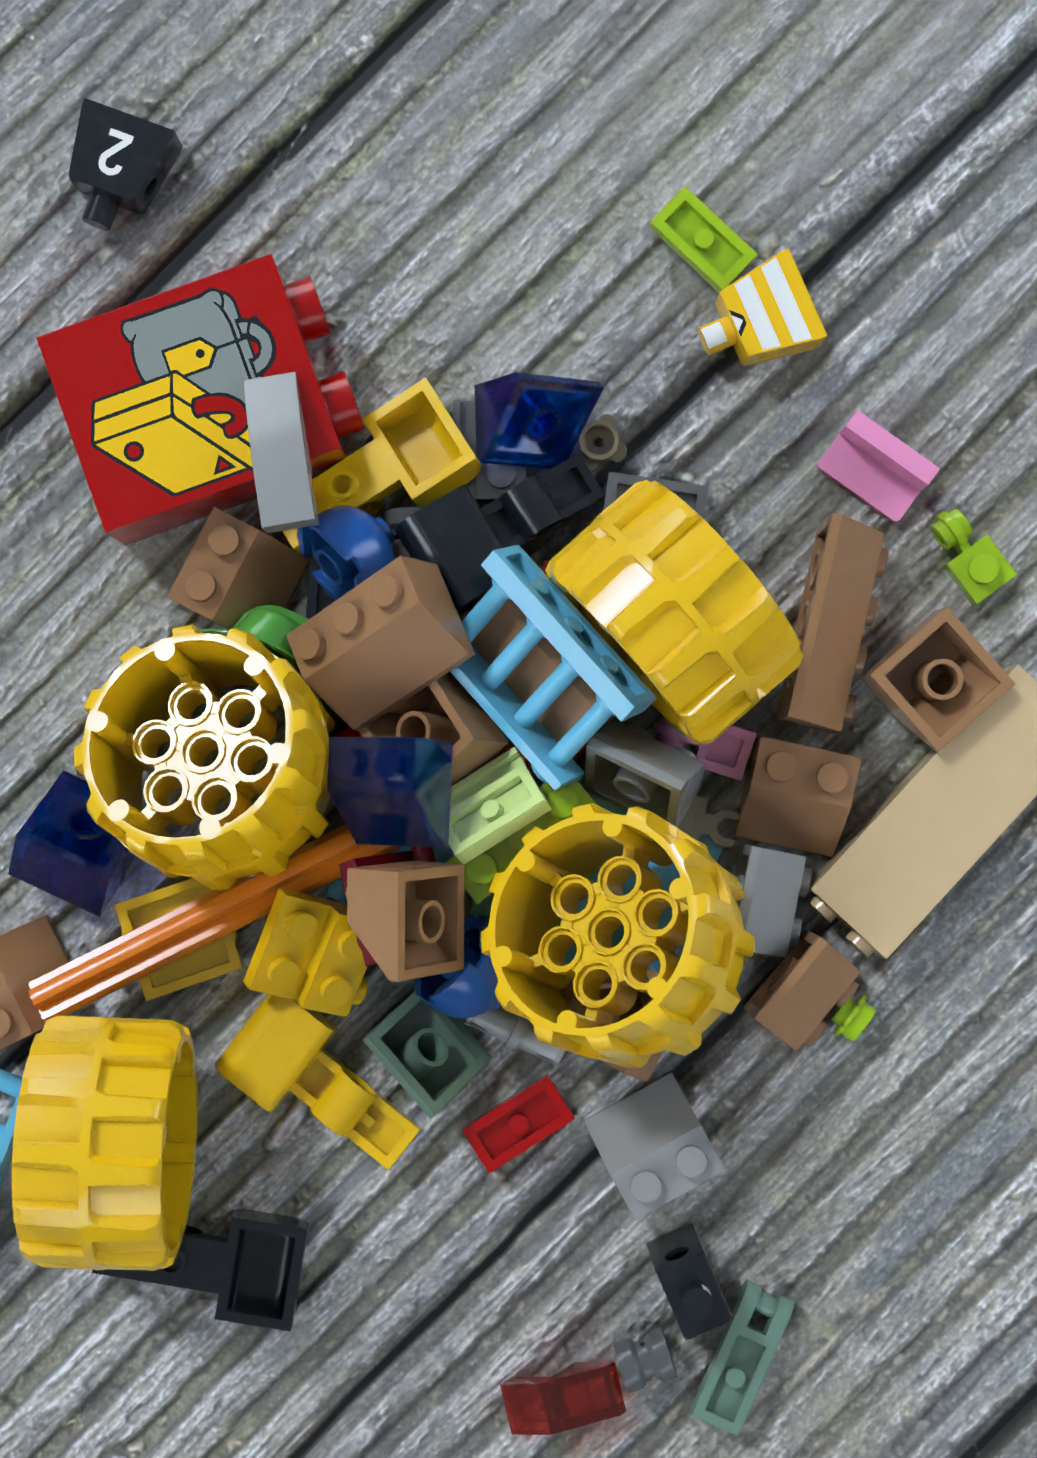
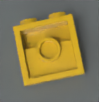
(309, 955)

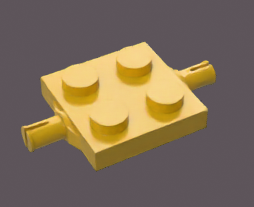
(201, 965)

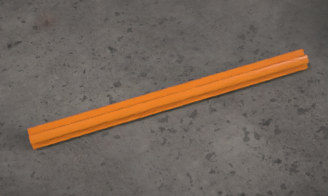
(200, 922)

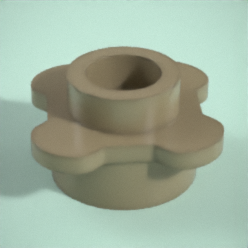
(612, 449)

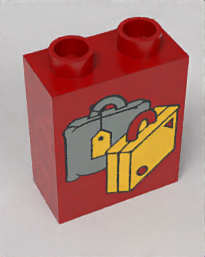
(162, 394)

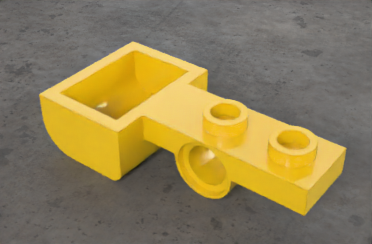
(411, 448)
(285, 1053)

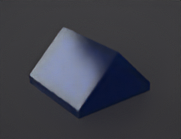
(531, 418)

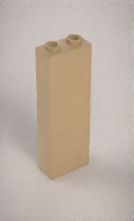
(933, 825)

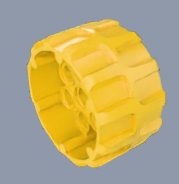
(678, 609)
(153, 703)
(546, 886)
(105, 1143)

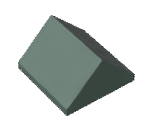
(427, 1052)

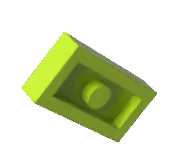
(703, 240)

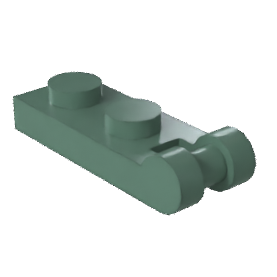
(741, 1359)

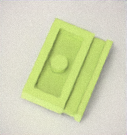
(493, 805)

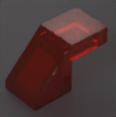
(564, 1401)

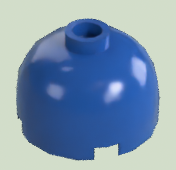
(346, 547)
(465, 991)

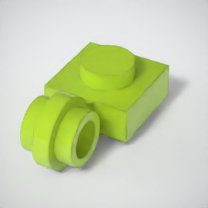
(979, 566)

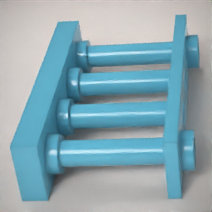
(582, 655)

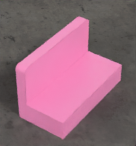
(876, 467)

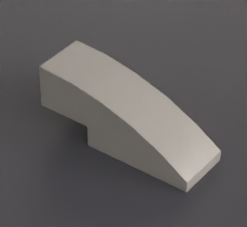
(280, 453)

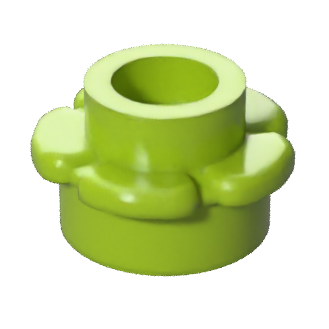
(853, 1018)

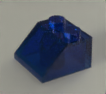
(392, 789)
(67, 851)

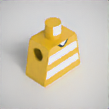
(765, 314)

